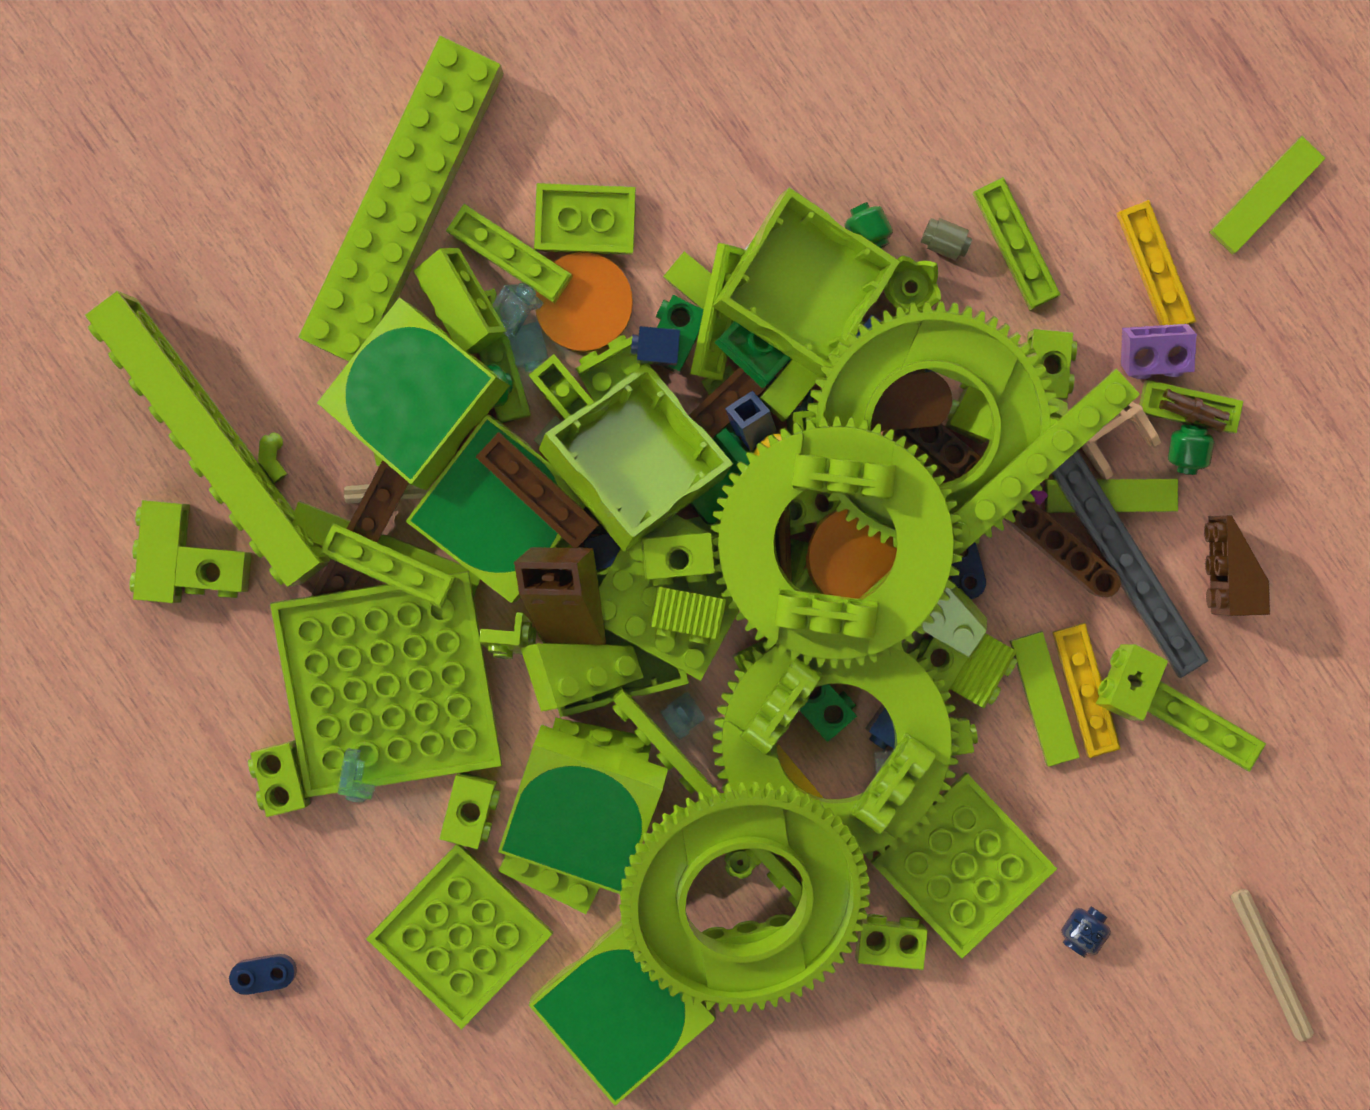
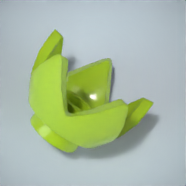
(922, 274)

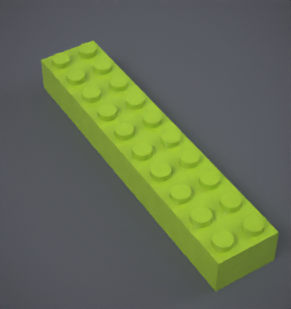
(403, 198)
(206, 437)

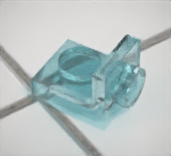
(514, 306)
(529, 347)
(682, 715)
(351, 771)

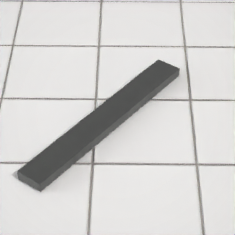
(1129, 563)

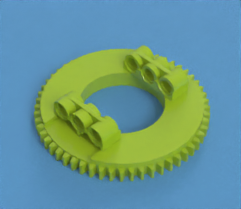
(954, 347)
(851, 464)
(909, 779)
(753, 958)

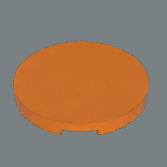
(591, 307)
(846, 559)

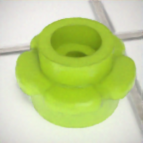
(740, 871)

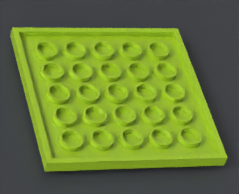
(386, 680)

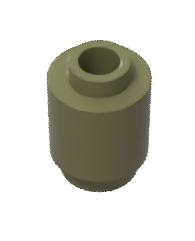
(946, 238)

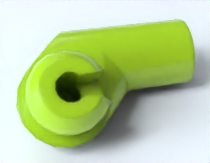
(267, 456)

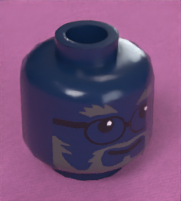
(1085, 931)

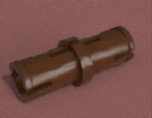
(1194, 410)

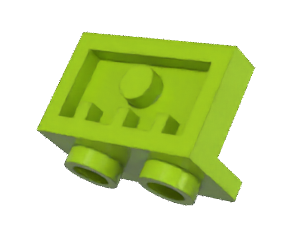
(609, 368)

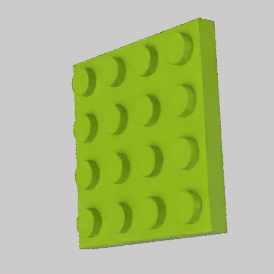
(629, 603)
(965, 866)
(459, 935)

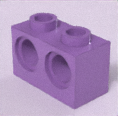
(1159, 342)

